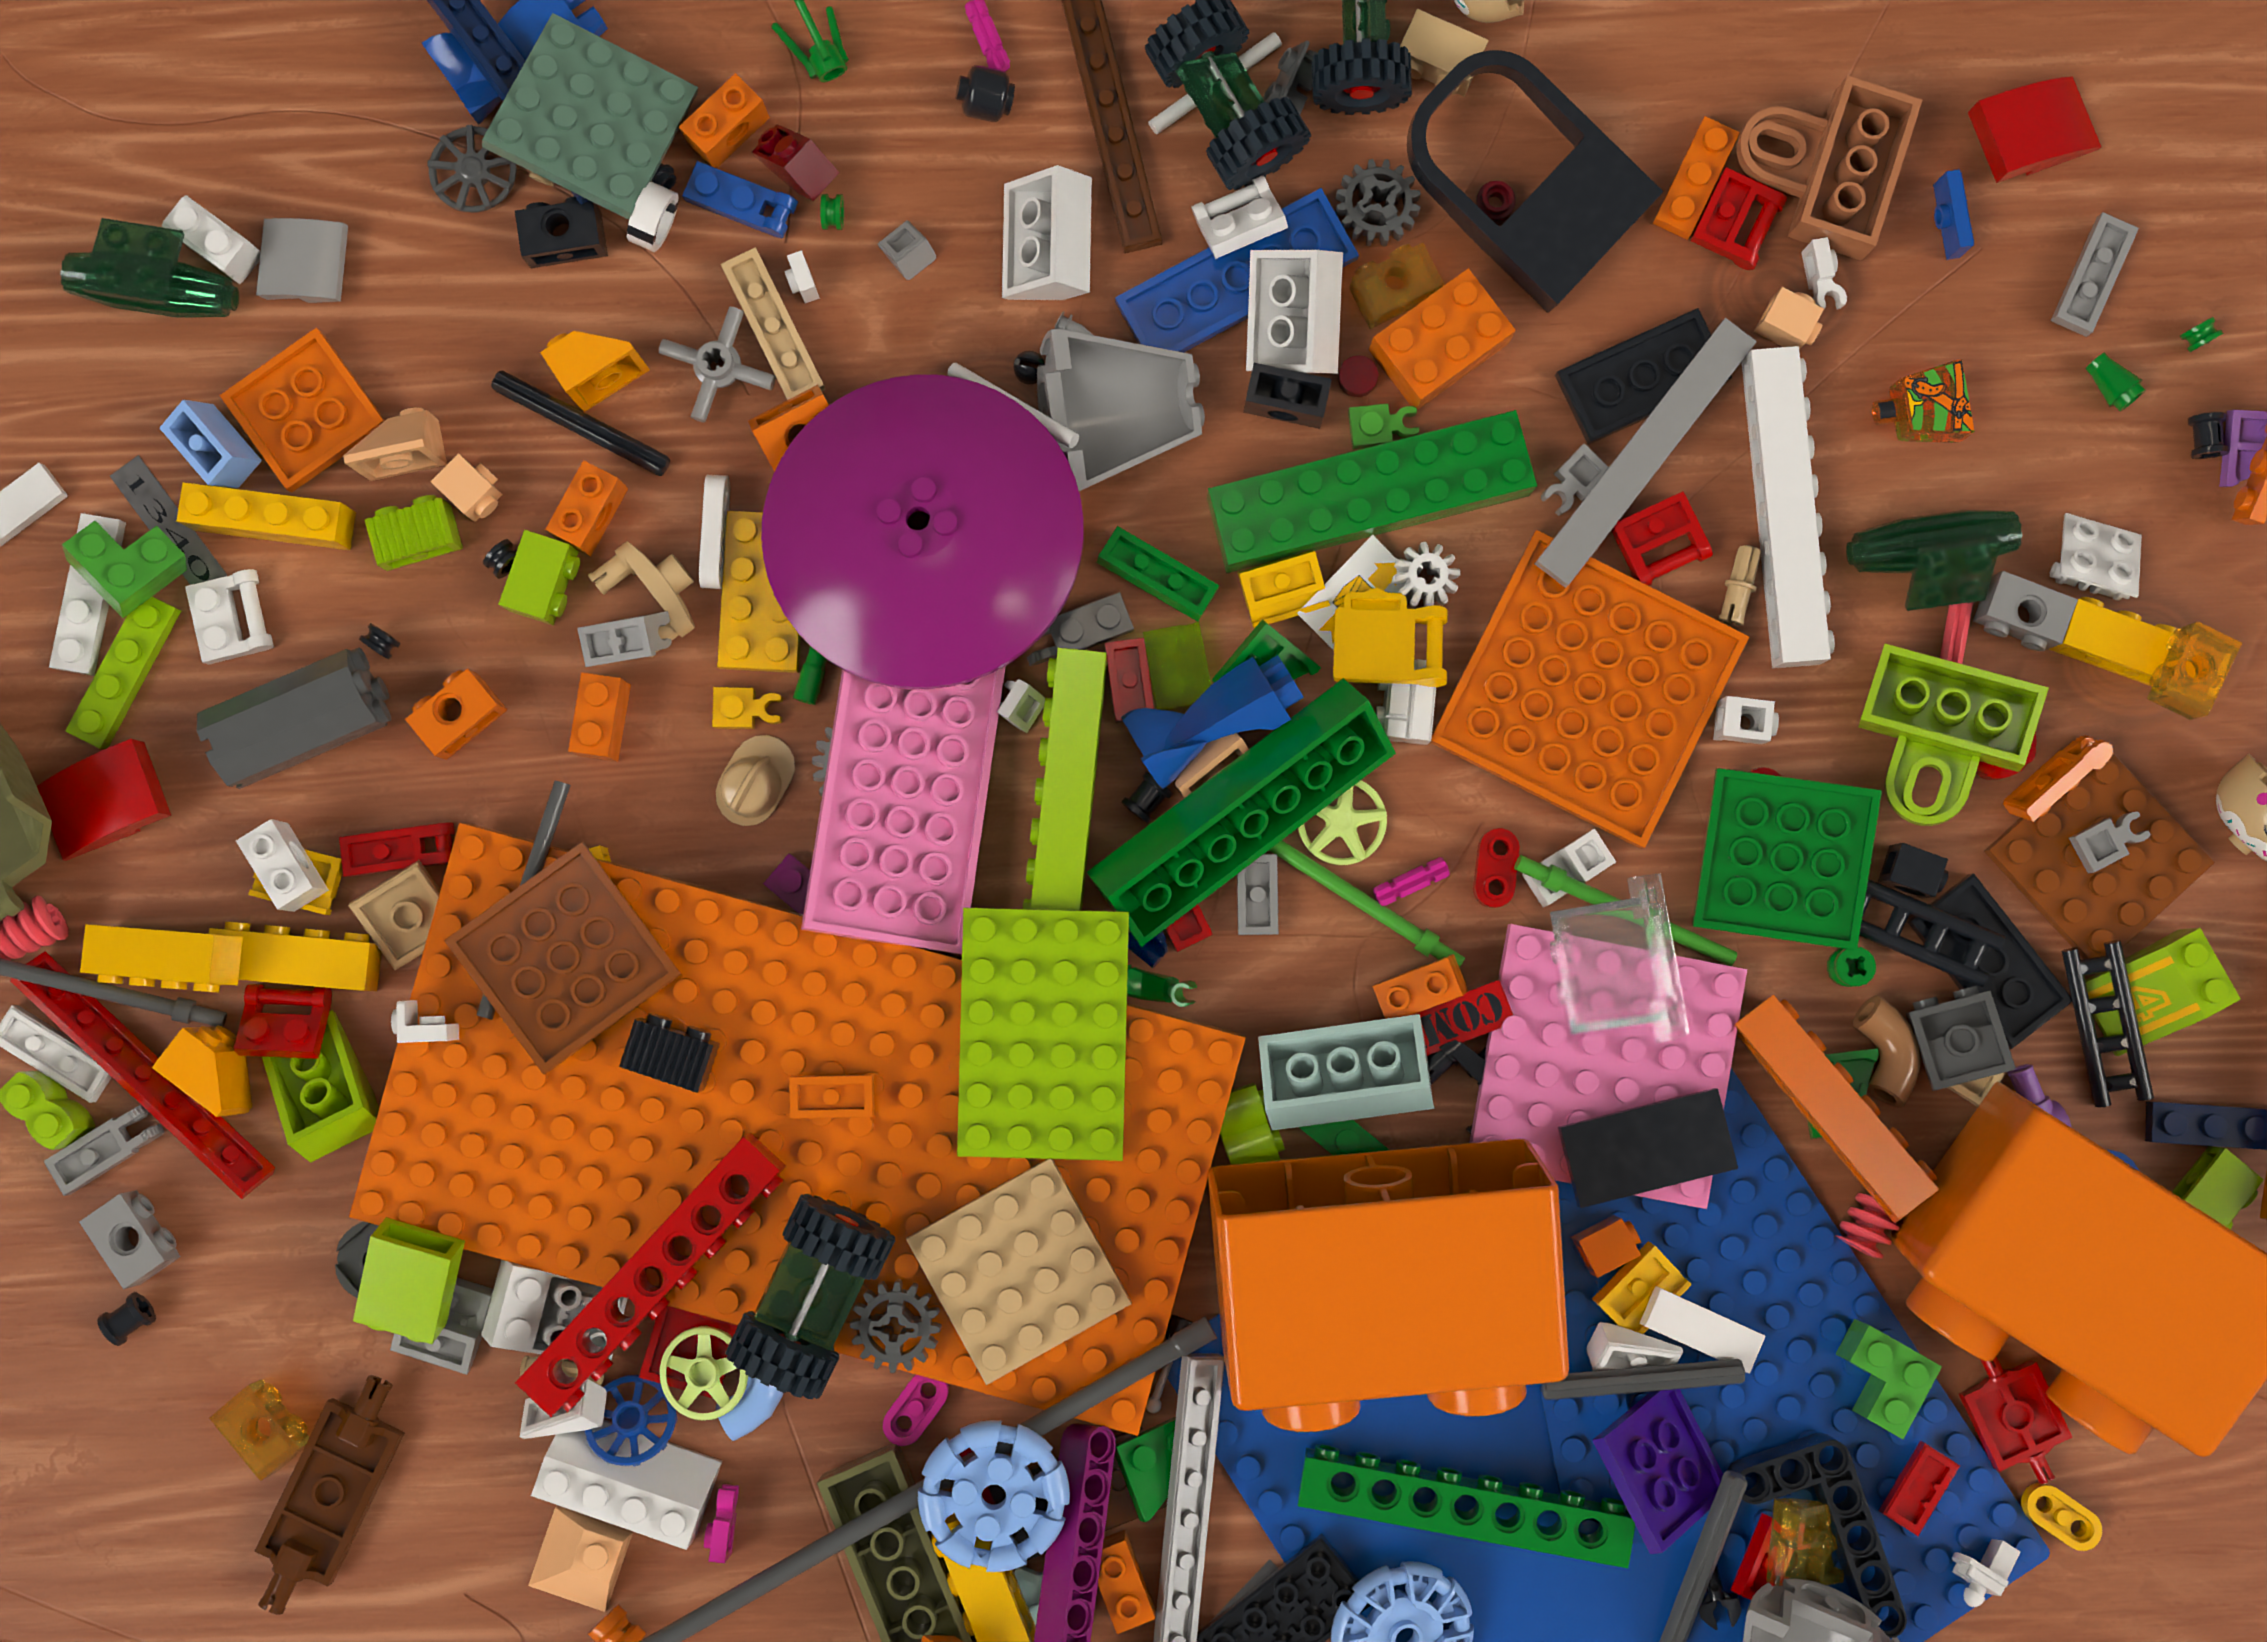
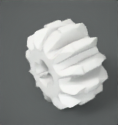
(1435, 566)

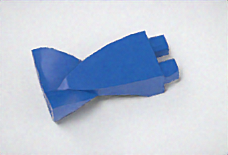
(523, 27)
(1237, 702)

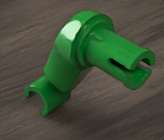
(1157, 987)

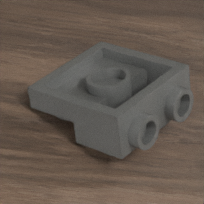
(1960, 1038)

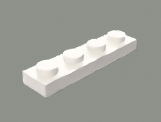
(82, 613)

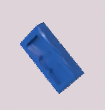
(1952, 214)

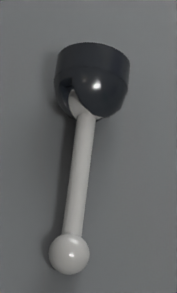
(1175, 1324)

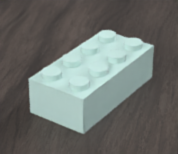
(1345, 1072)

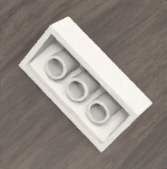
(656, 1499)

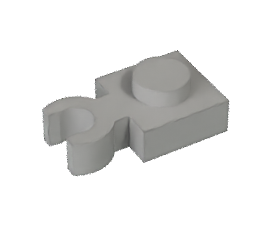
(1577, 477)
(2104, 842)

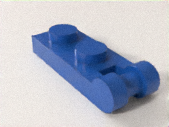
(739, 199)

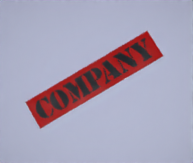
(1465, 1017)

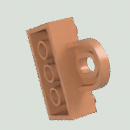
(1840, 163)

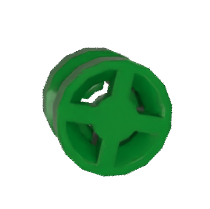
(1843, 969)

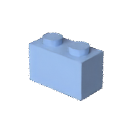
(210, 444)

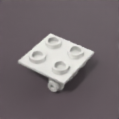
(2099, 558)

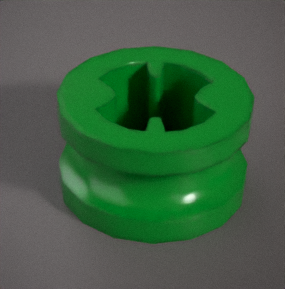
(832, 211)
(2201, 334)

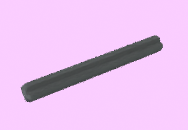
(1646, 1379)
(1705, 1557)

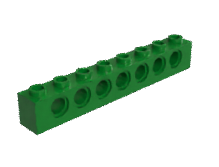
(1607, 1545)

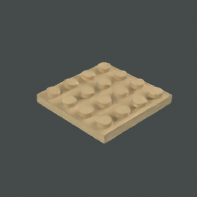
(1018, 1270)

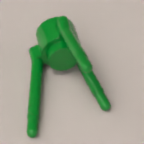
(826, 60)

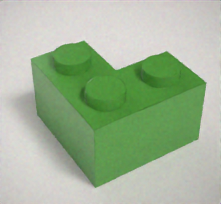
(124, 575)
(1897, 1378)

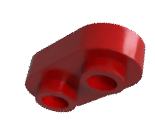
(1496, 867)

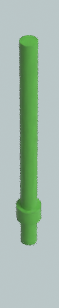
(1557, 879)
(1425, 941)

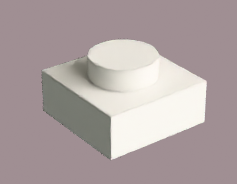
(800, 277)

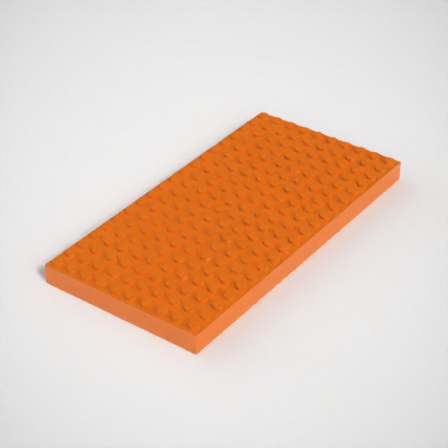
(595, 1157)

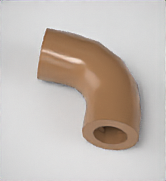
(1896, 1047)

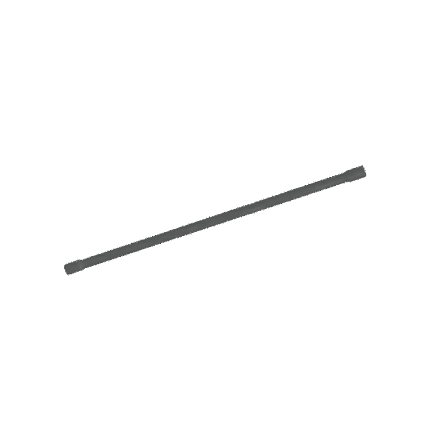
(1180, 1344)

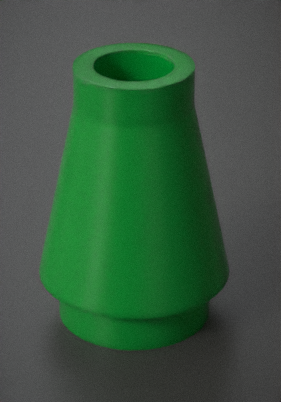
(2115, 382)

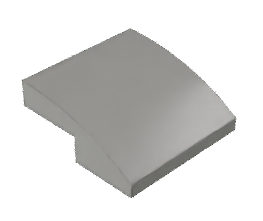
(302, 260)
(461, 1336)

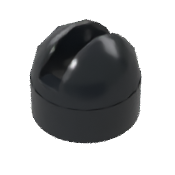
(1025, 373)

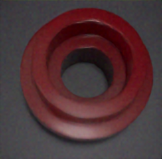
(1503, 192)

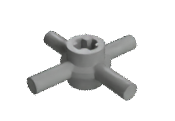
(712, 352)

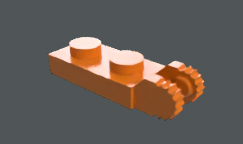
(2057, 777)

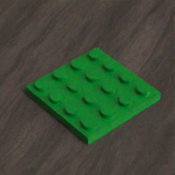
(1786, 858)

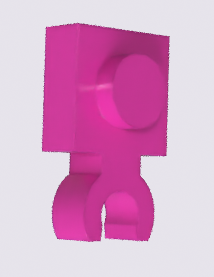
(720, 1533)

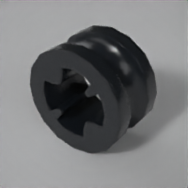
(500, 558)
(379, 641)

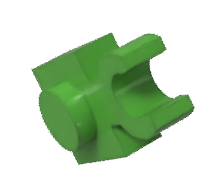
(1374, 425)

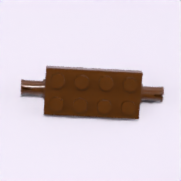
(328, 1494)

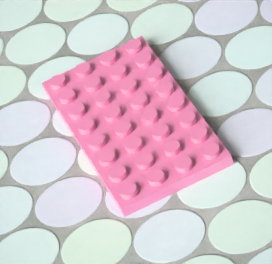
(903, 812)

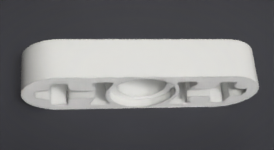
(713, 530)

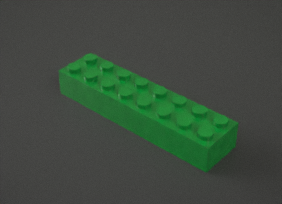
(1371, 491)
(1243, 811)

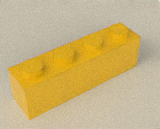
(266, 516)
(2116, 641)
(161, 955)
(307, 959)
(990, 1599)

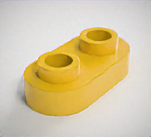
(2060, 1514)

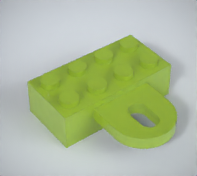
(1947, 721)

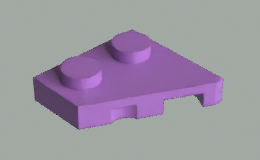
(2244, 436)

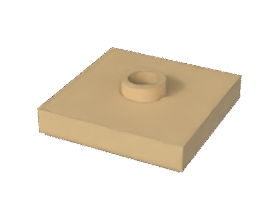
(399, 913)

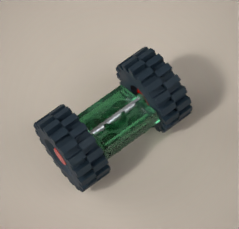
(1200, 53)
(1365, 70)
(809, 1297)

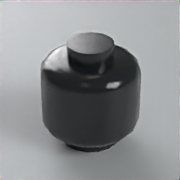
(985, 93)

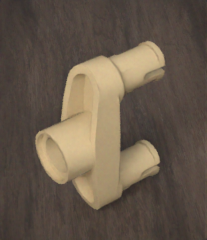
(662, 580)

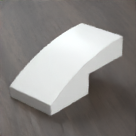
(1580, 859)

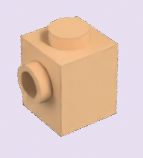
(1790, 319)
(468, 487)

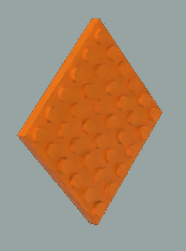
(1589, 692)

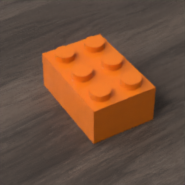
(1441, 339)

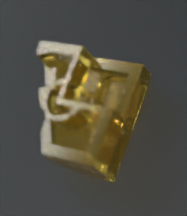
(1802, 1543)

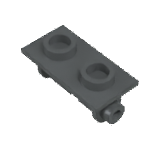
(1295, 71)

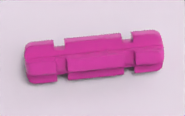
(987, 35)
(1411, 881)

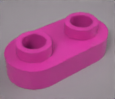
(917, 1407)

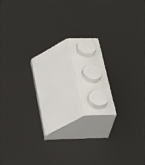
(1047, 235)
(1294, 310)

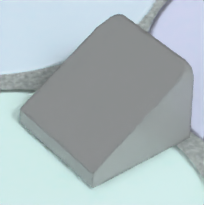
(907, 250)

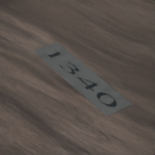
(159, 510)

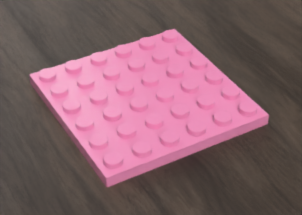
(1551, 1078)

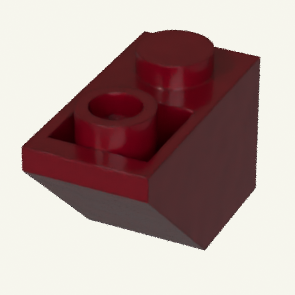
(795, 161)

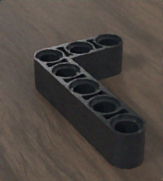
(1845, 1515)

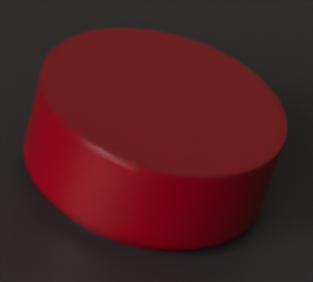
(1358, 376)

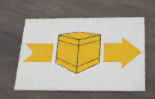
(1366, 569)

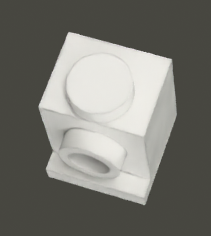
(1760, 713)

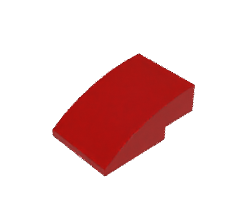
(2033, 127)
(103, 798)

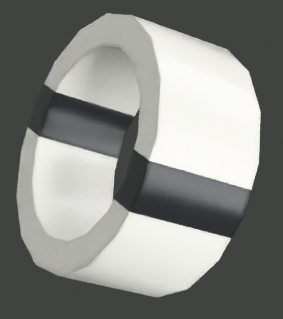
(652, 216)

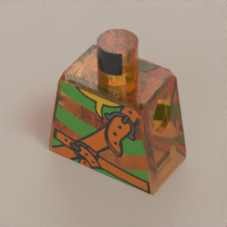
(1929, 405)

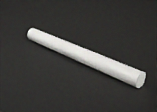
(1186, 103)
(1056, 429)

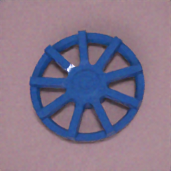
(630, 1421)

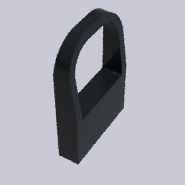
(1572, 212)

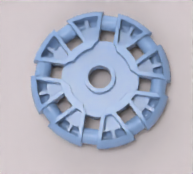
(987, 1520)
(1401, 1610)

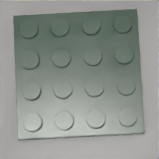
(590, 116)

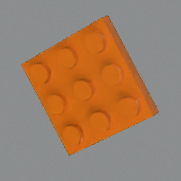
(303, 409)

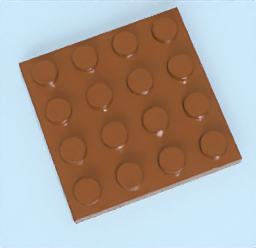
(2117, 898)
(563, 957)

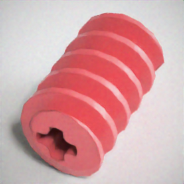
(31, 929)
(1868, 1226)

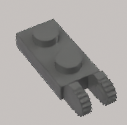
(1086, 627)

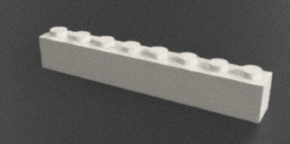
(1787, 507)

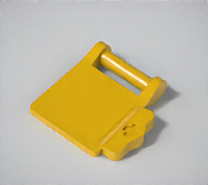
(1378, 640)

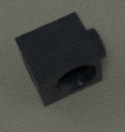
(1914, 871)

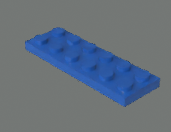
(1212, 294)

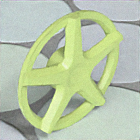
(1343, 822)
(701, 1374)

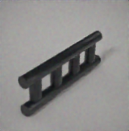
(1929, 951)
(2121, 1001)

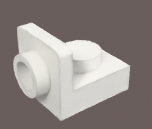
(430, 1028)

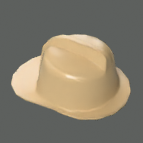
(755, 780)

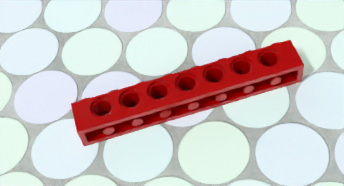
(545, 1378)

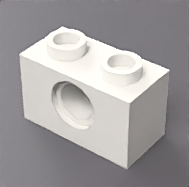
(282, 865)

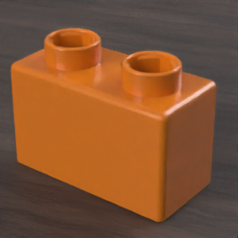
(2094, 1271)
(1389, 1280)

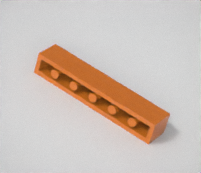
(1835, 1108)

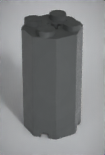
(294, 718)

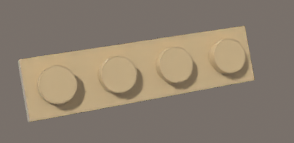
(771, 323)

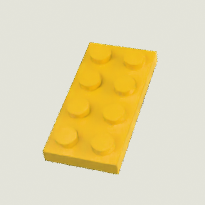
(752, 624)

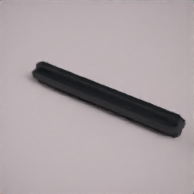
(580, 423)

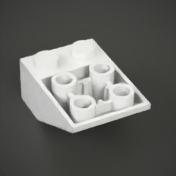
(535, 1307)

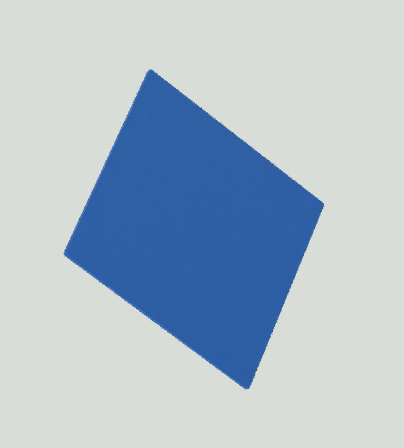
(1753, 1256)

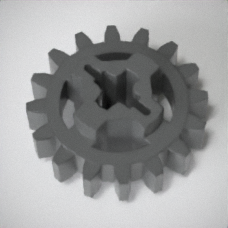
(1371, 188)
(876, 1325)

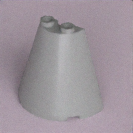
(1119, 399)
(1809, 1613)

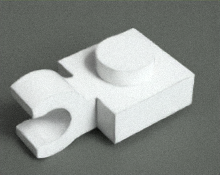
(1820, 268)

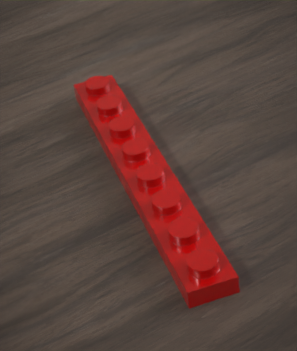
(131, 1066)

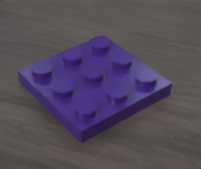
(1660, 1467)

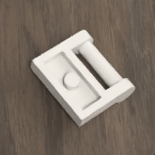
(1241, 226)
(217, 618)

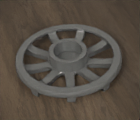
(470, 169)

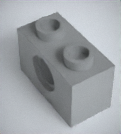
(2047, 610)
(109, 1232)

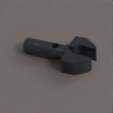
(1716, 1593)

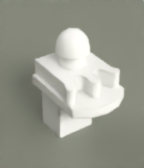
(1987, 1576)

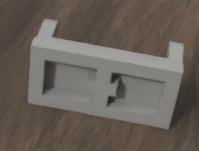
(623, 639)

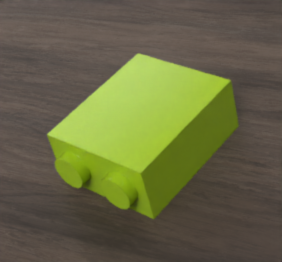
(408, 1281)

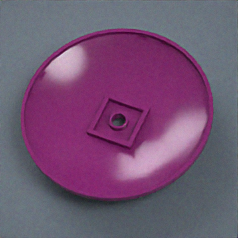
(936, 599)

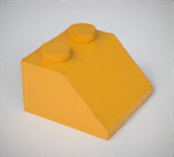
(592, 365)
(208, 1069)

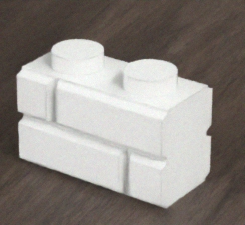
(213, 239)
(1407, 710)

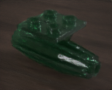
(140, 272)
(1945, 552)

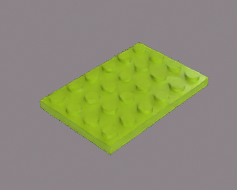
(1043, 1034)

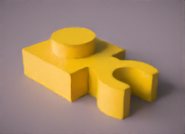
(738, 708)

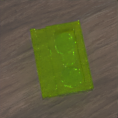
(1177, 665)

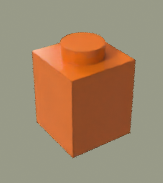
(1607, 1245)

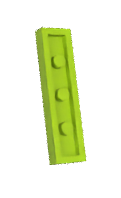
(122, 672)

